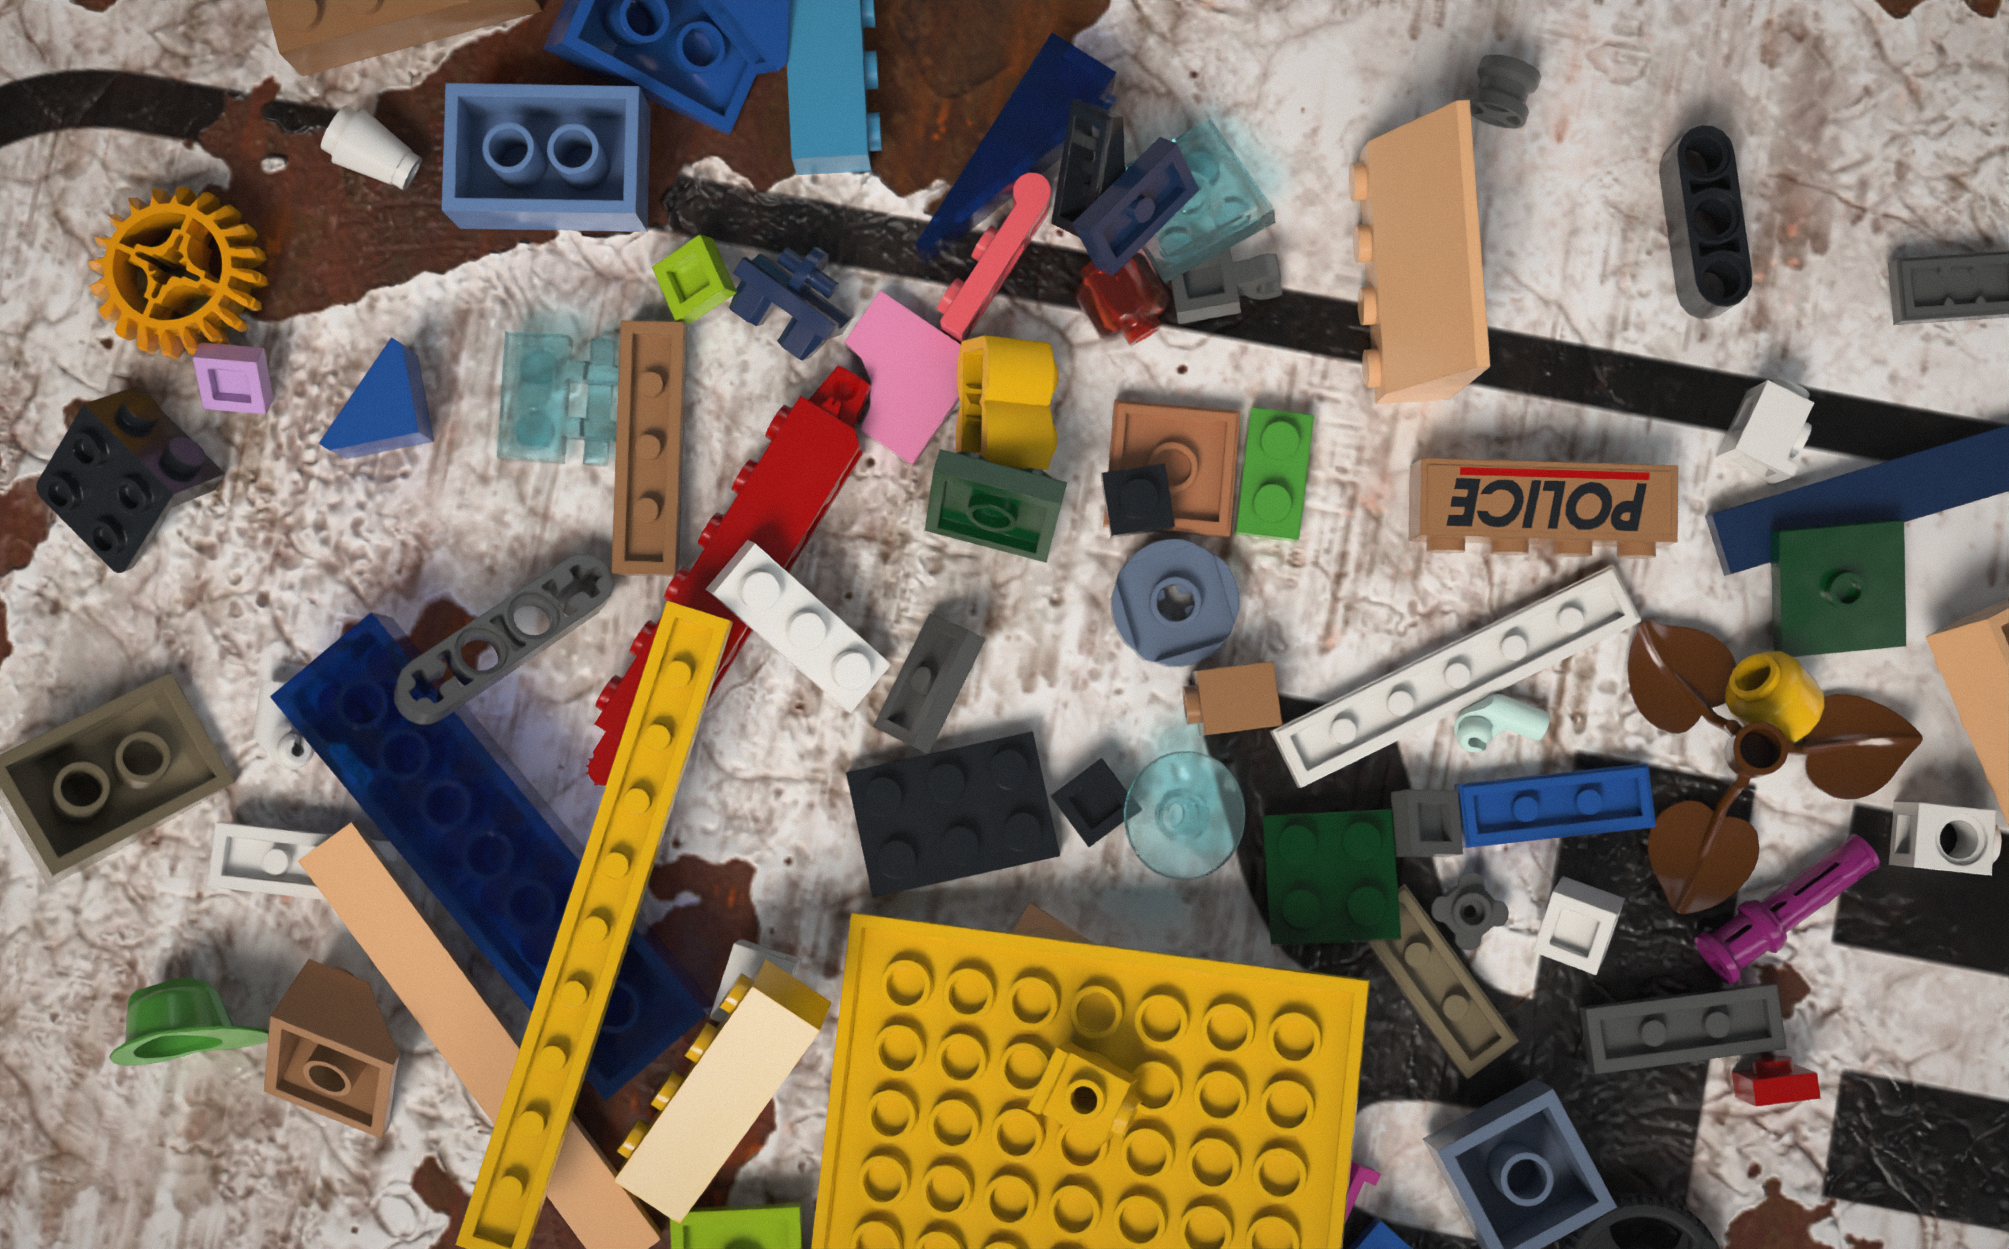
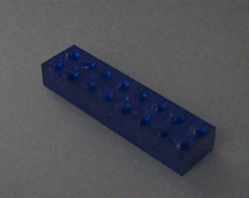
(478, 837)

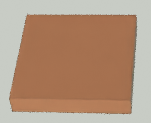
(1198, 458)

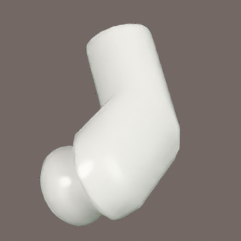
(276, 733)

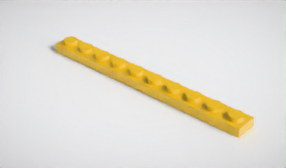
(595, 930)

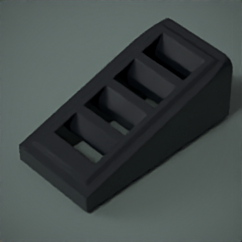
(1080, 177)

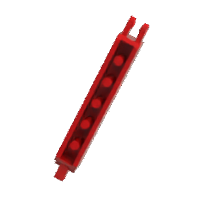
(775, 508)

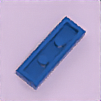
(1555, 805)

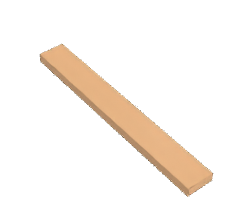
(465, 1026)

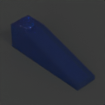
(1021, 140)

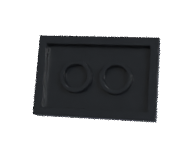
(952, 814)

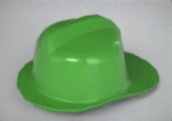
(179, 1021)

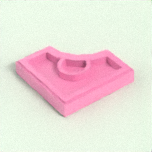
(909, 374)

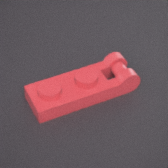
(996, 257)

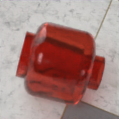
(1124, 302)

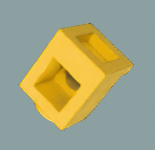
(1076, 1067)

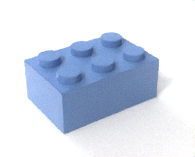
(546, 157)

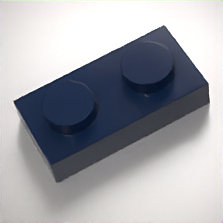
(1136, 206)

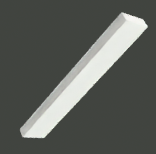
(1455, 676)

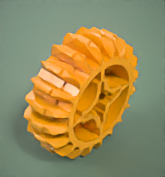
(187, 250)

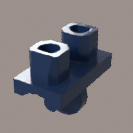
(767, 285)

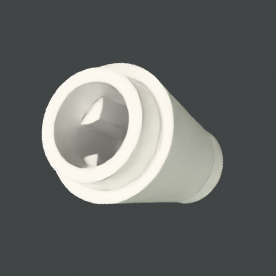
(369, 148)

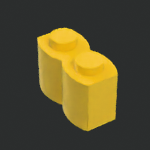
(1006, 401)

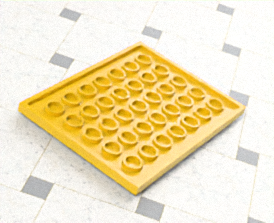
(951, 1031)

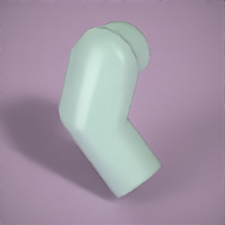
(1493, 716)

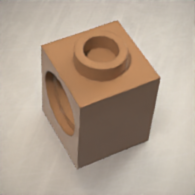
(1233, 699)

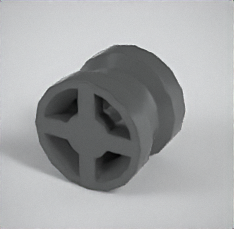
(1503, 91)

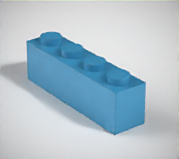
(830, 85)

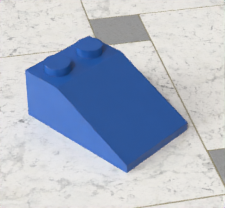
(662, 48)

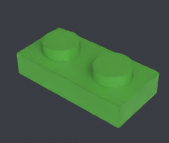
(1273, 474)

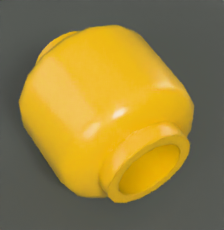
(1775, 691)

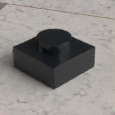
(1137, 500)
(1093, 802)

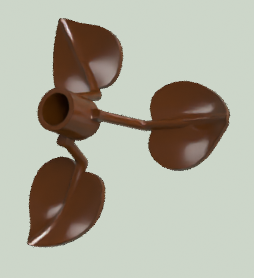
(1699, 852)

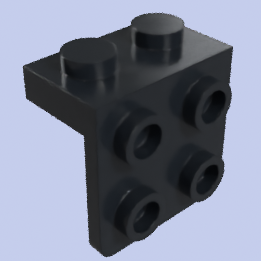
(123, 474)

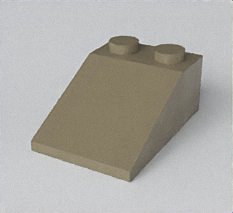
(108, 778)

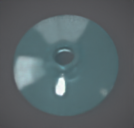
(1210, 820)

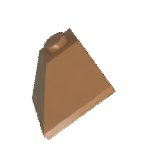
(332, 1049)

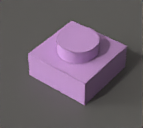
(233, 378)

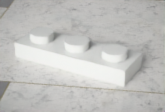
(798, 626)

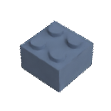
(1520, 1170)

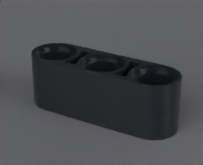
(1719, 197)

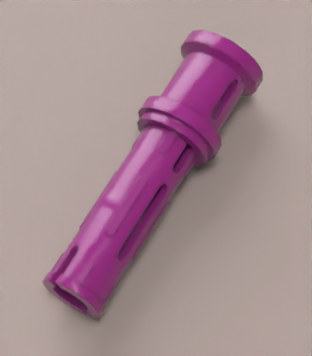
(1764, 924)

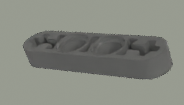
(502, 633)

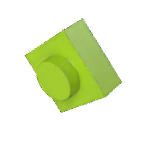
(694, 279)

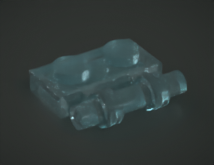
(537, 395)

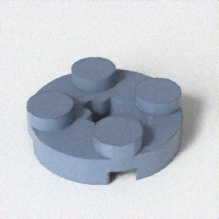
(1191, 571)

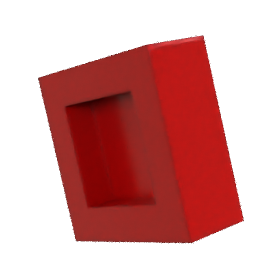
(1775, 1082)

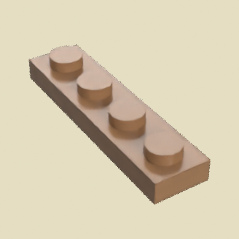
(649, 448)

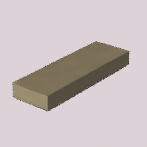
(1443, 990)

